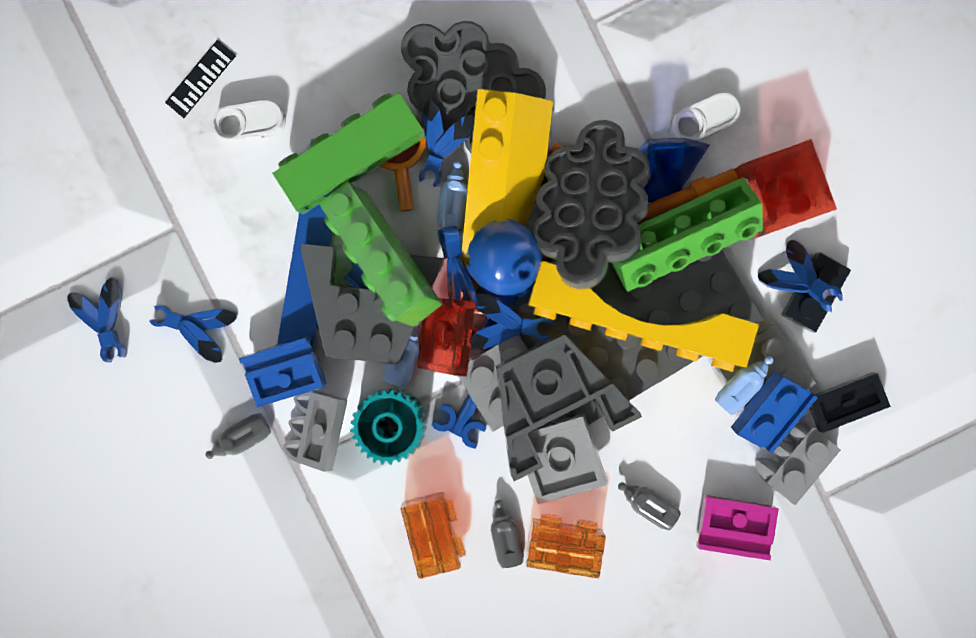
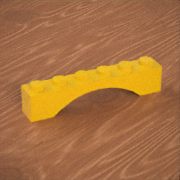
(716, 336)

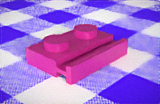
(737, 527)

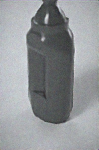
(240, 436)
(651, 506)
(506, 538)

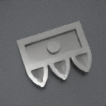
(317, 430)
(798, 463)

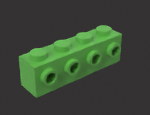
(349, 153)
(692, 232)
(379, 254)

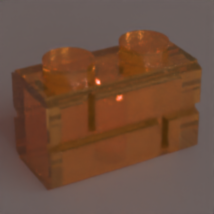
(432, 534)
(565, 546)

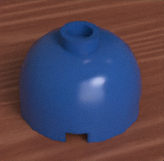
(504, 257)

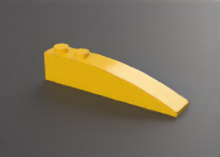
(505, 161)

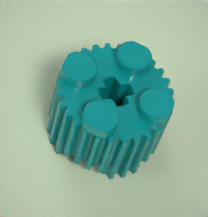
(373, 436)

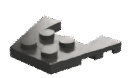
(352, 317)
(545, 386)

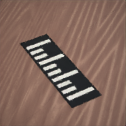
(200, 79)

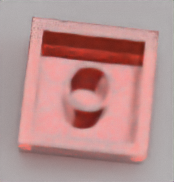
(788, 186)

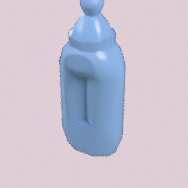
(453, 199)
(401, 374)
(743, 386)

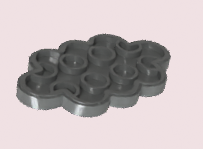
(457, 64)
(592, 204)

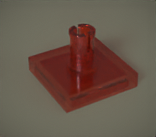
(447, 338)

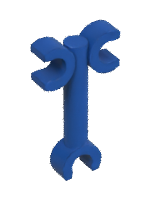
(460, 423)

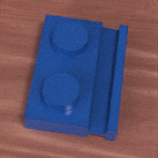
(283, 371)
(773, 412)

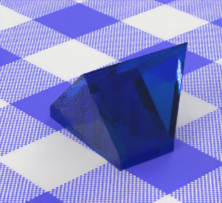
(670, 164)

